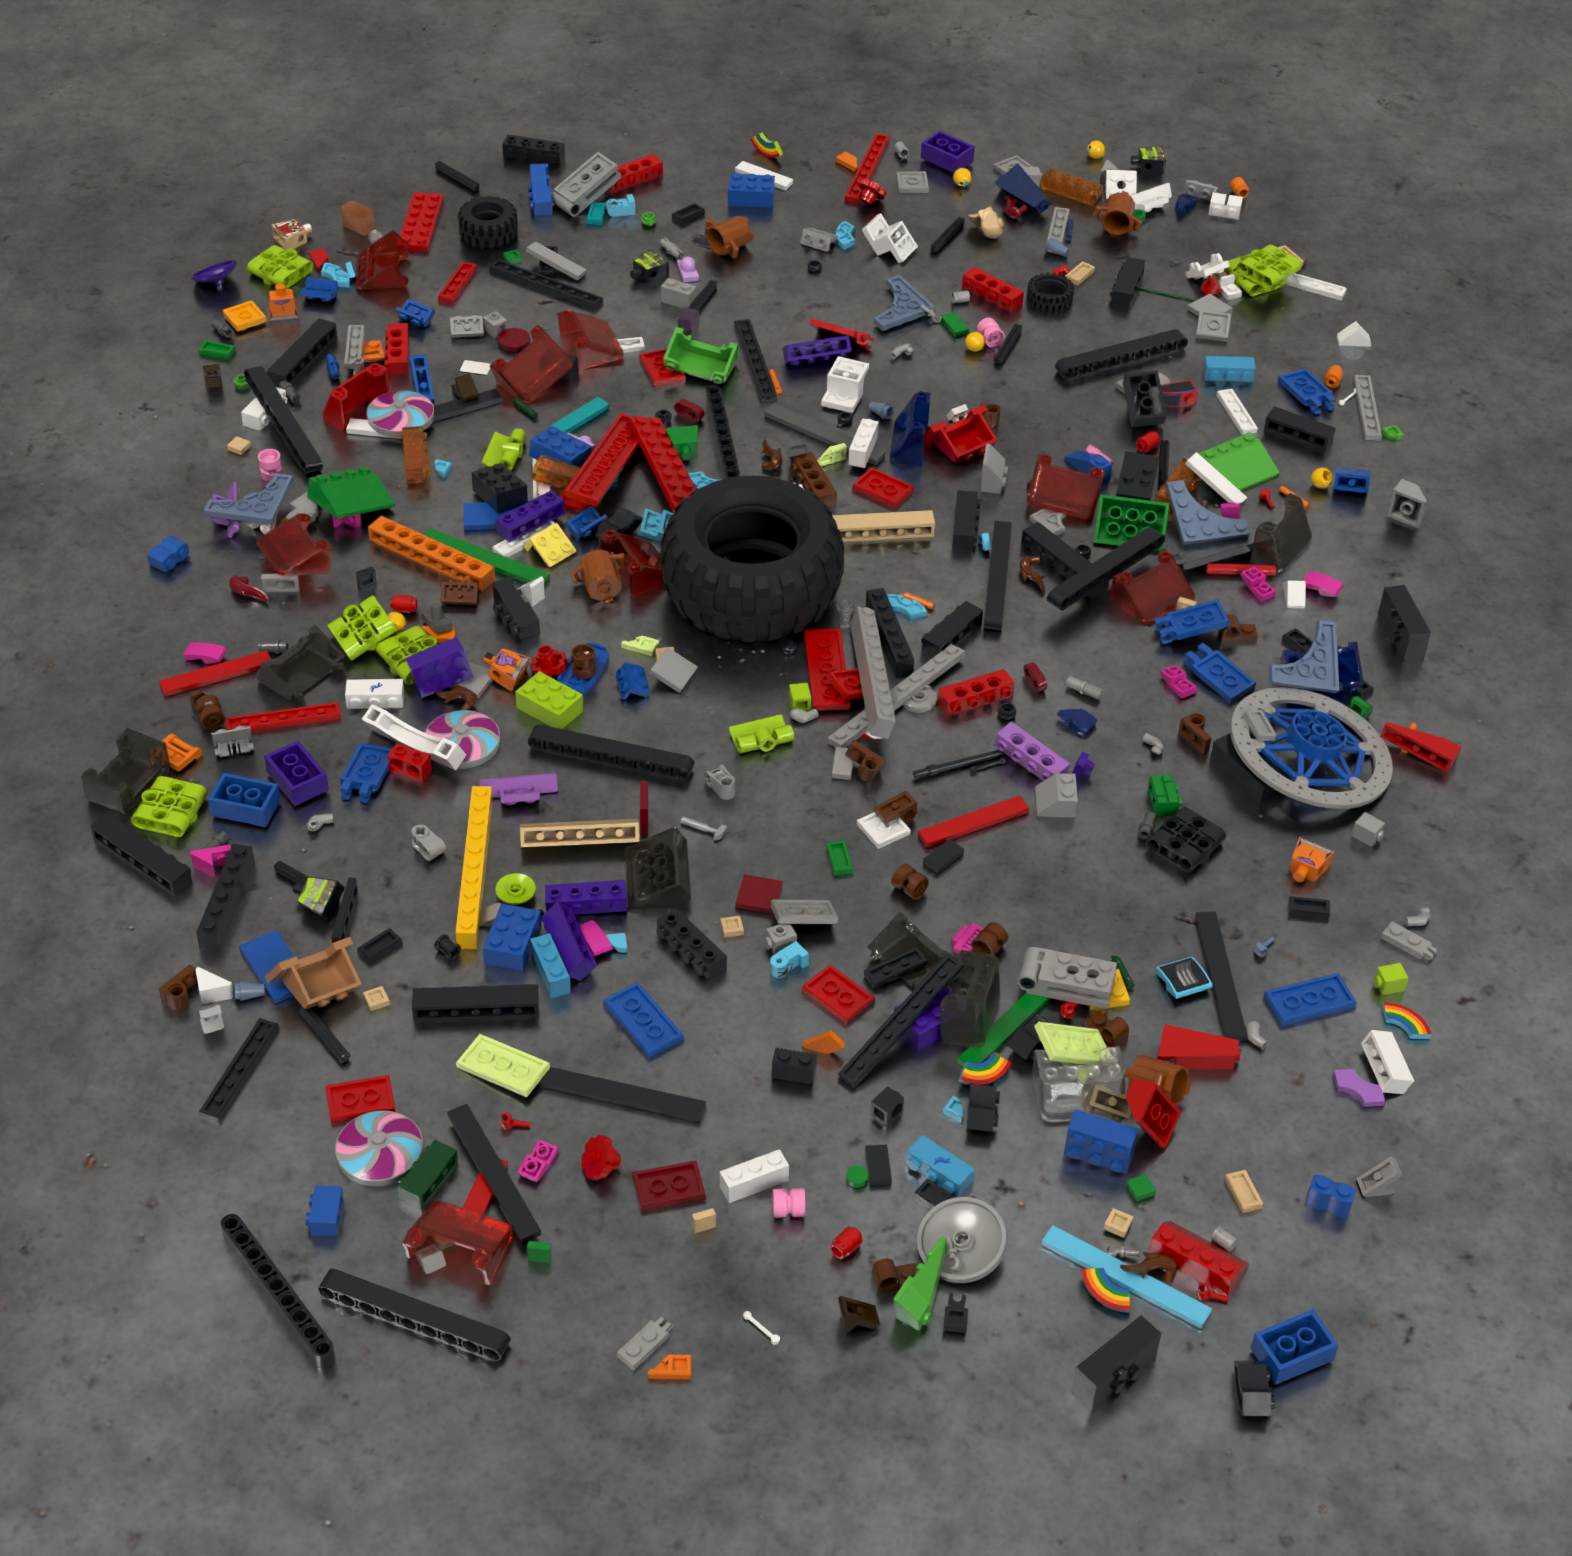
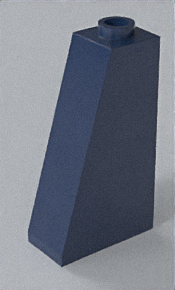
(1022, 188)

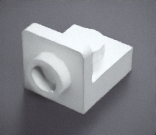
(1229, 289)

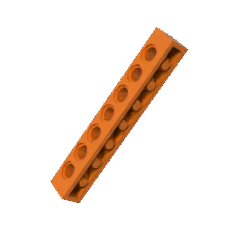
(430, 553)

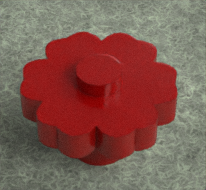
(871, 191)
(549, 661)
(599, 1157)

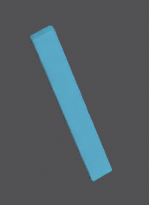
(1146, 1288)

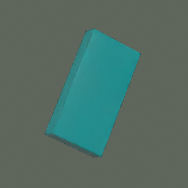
(596, 213)

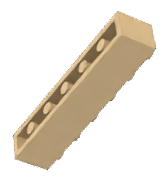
(886, 525)
(579, 833)

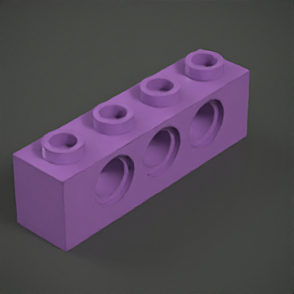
(1030, 752)

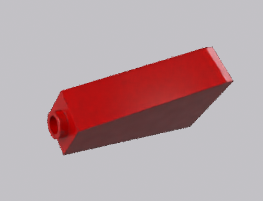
(1198, 1049)

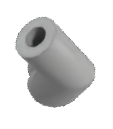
(900, 349)
(803, 716)
(1155, 742)
(318, 820)
(1419, 920)
(1253, 1036)

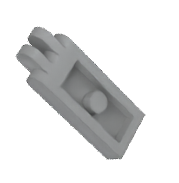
(1408, 941)
(644, 1343)

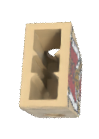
(291, 233)

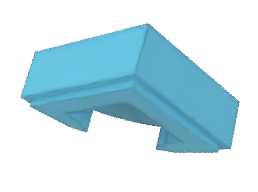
(350, 269)
(442, 467)
(984, 540)
(618, 942)
(954, 1109)

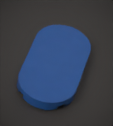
(585, 685)

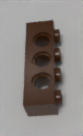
(814, 478)

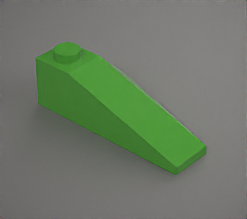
(917, 1294)

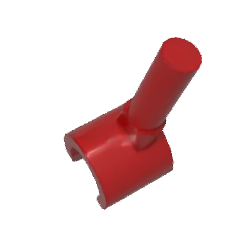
(1265, 494)
(508, 1122)
(1204, 1293)

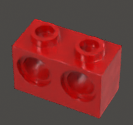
(409, 762)

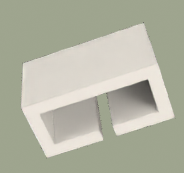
(1231, 210)

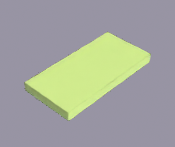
(1071, 1043)
(503, 1065)

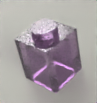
(688, 320)

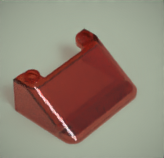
(380, 263)
(598, 339)
(533, 368)
(1065, 489)
(294, 551)
(645, 569)
(1152, 592)
(465, 1228)

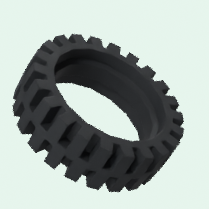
(1050, 281)

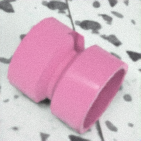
(991, 332)
(269, 464)
(788, 1203)

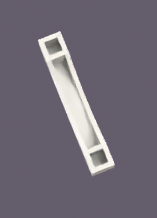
(389, 726)

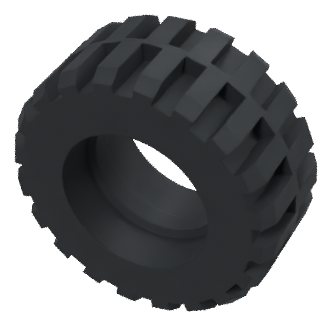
(488, 222)

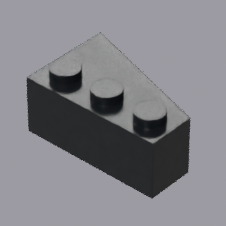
(514, 610)

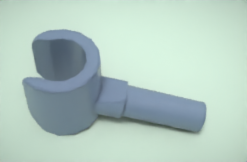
(1262, 949)

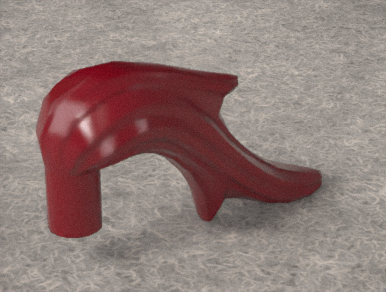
(1012, 211)
(241, 586)

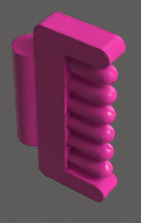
(963, 938)

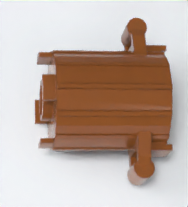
(1118, 214)
(728, 235)
(600, 574)
(1168, 1076)

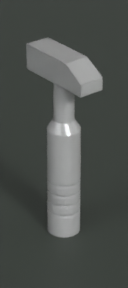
(718, 834)

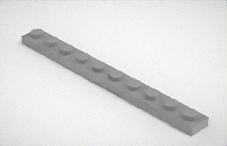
(900, 693)

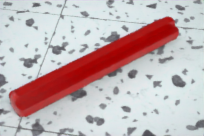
(1236, 569)

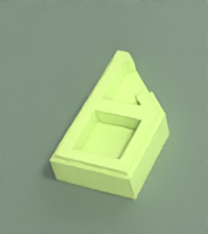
(833, 454)
(641, 645)

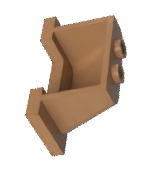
(318, 976)

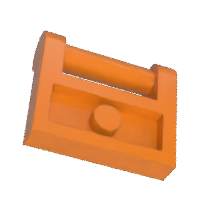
(373, 351)
(178, 758)

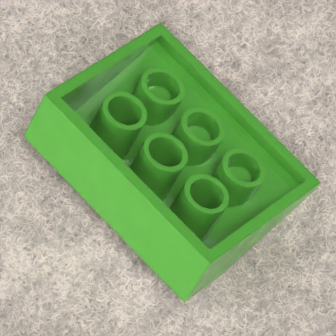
(1242, 461)

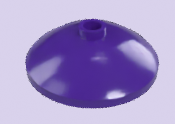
(214, 273)

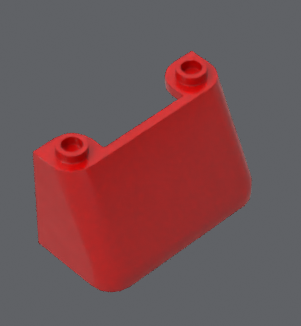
(353, 393)

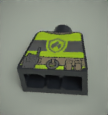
(1150, 160)
(649, 267)
(319, 896)

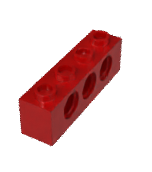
(638, 172)
(992, 289)
(397, 349)
(975, 692)

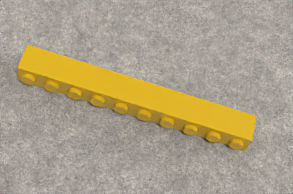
(474, 867)

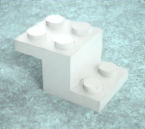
(887, 238)
(845, 384)

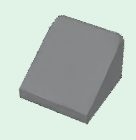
(488, 915)
(430, 1258)

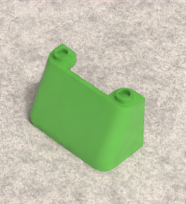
(700, 358)

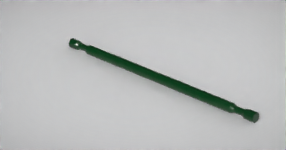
(1166, 294)

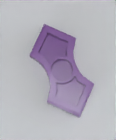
(1367, 1093)

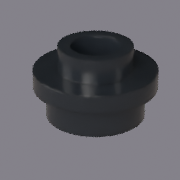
(664, 415)
(1007, 710)

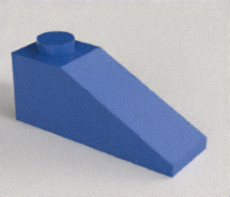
(421, 376)
(1086, 461)

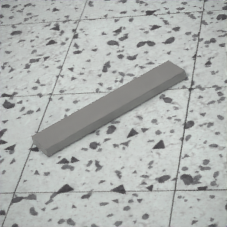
(1367, 407)

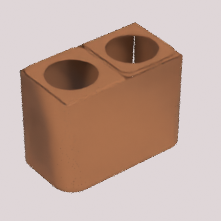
(356, 217)

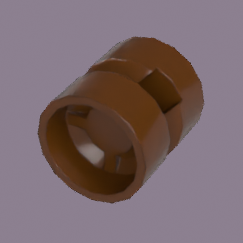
(583, 661)
(210, 712)
(909, 881)
(990, 939)

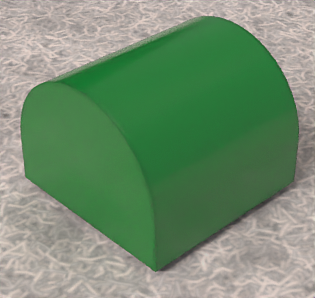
(1361, 707)

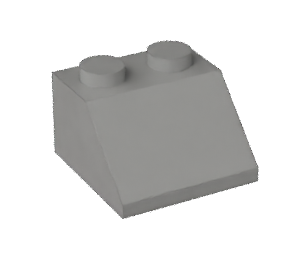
(678, 293)
(993, 471)
(1407, 504)
(1057, 796)

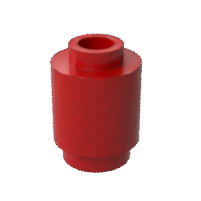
(1147, 441)
(404, 603)
(846, 1242)

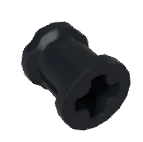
(446, 946)

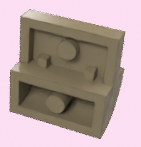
(1107, 1104)

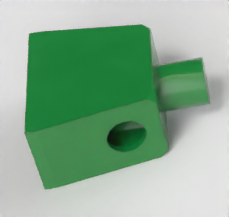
(684, 440)

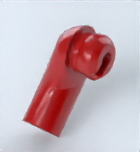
(1061, 269)
(1067, 1009)

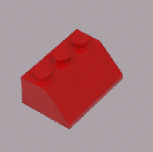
(1153, 1110)

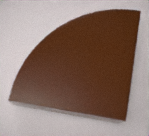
(194, 696)

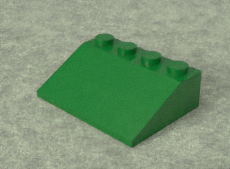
(349, 492)
(1125, 517)

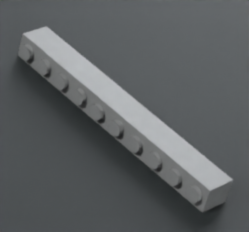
(872, 673)

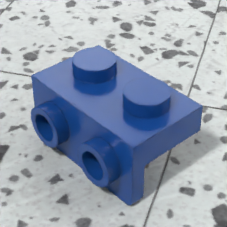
(320, 288)
(415, 313)
(585, 523)
(632, 680)

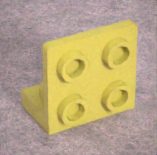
(551, 545)

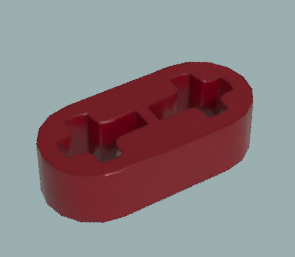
(689, 410)
(1035, 677)

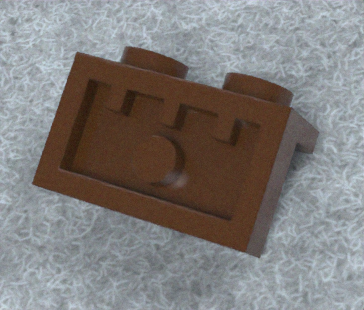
(459, 592)

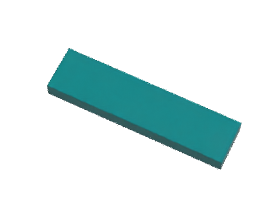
(582, 415)

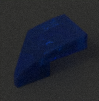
(1184, 201)
(1078, 717)

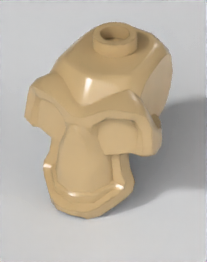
(989, 221)

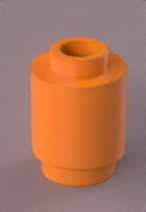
(1239, 187)
(1333, 376)

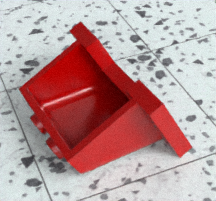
(962, 438)

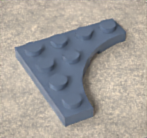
(905, 304)
(254, 507)
(1199, 524)
(1317, 668)

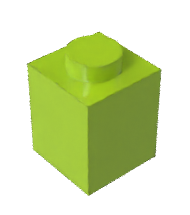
(800, 696)
(1390, 979)

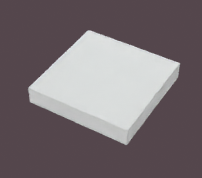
(880, 833)

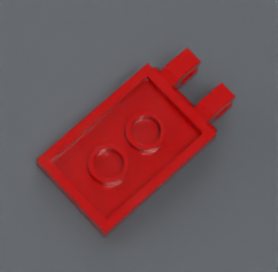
(859, 337)

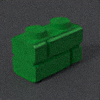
(1164, 795)

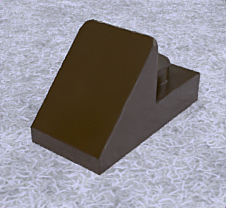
(212, 375)
(465, 387)
(857, 1313)

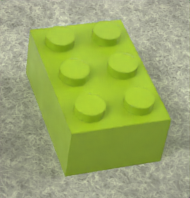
(549, 701)

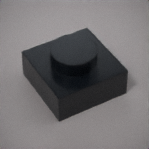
(366, 577)

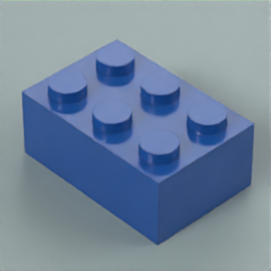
(751, 190)
(559, 446)
(244, 799)
(510, 936)
(1100, 1141)
(1294, 1346)

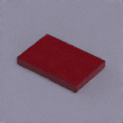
(668, 1186)

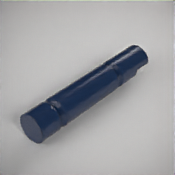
(1069, 230)

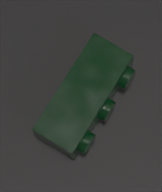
(427, 1174)

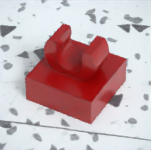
(1211, 286)

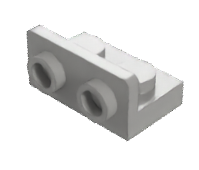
(1199, 189)
(817, 238)
(466, 326)

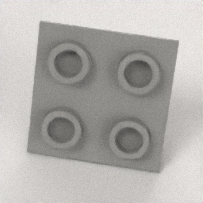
(227, 738)

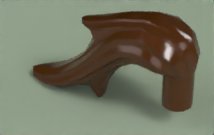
(775, 455)
(1028, 573)
(459, 693)
(1154, 1261)

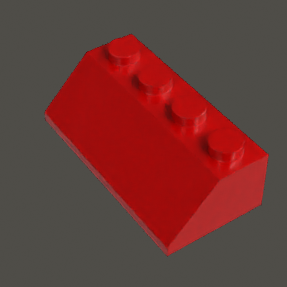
(1198, 1257)

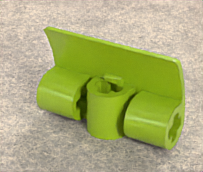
(505, 449)
(761, 734)

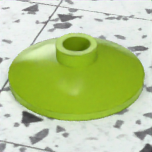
(515, 888)

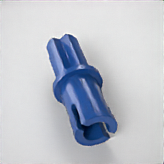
(332, 366)

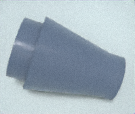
(1055, 247)
(883, 410)
(247, 990)

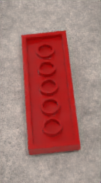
(421, 220)
(825, 655)

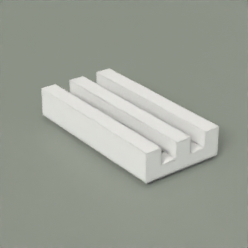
(632, 344)

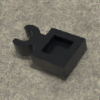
(956, 1315)

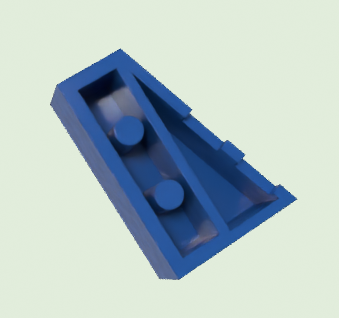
(540, 190)

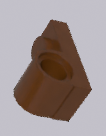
(992, 415)
(1238, 632)
(1192, 729)
(869, 761)
(899, 806)
(175, 990)
(1113, 1031)
(890, 1277)

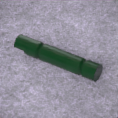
(525, 408)
(1124, 973)

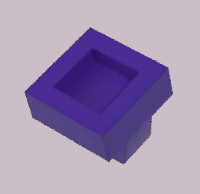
(1083, 766)

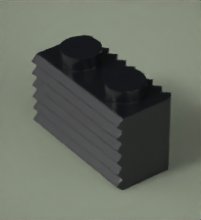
(794, 1065)

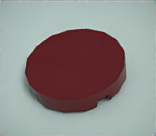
(514, 339)

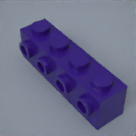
(818, 349)
(530, 516)
(590, 896)
(569, 940)

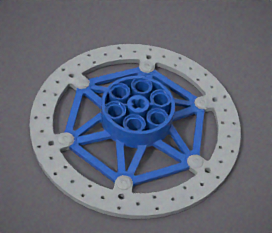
(1316, 738)

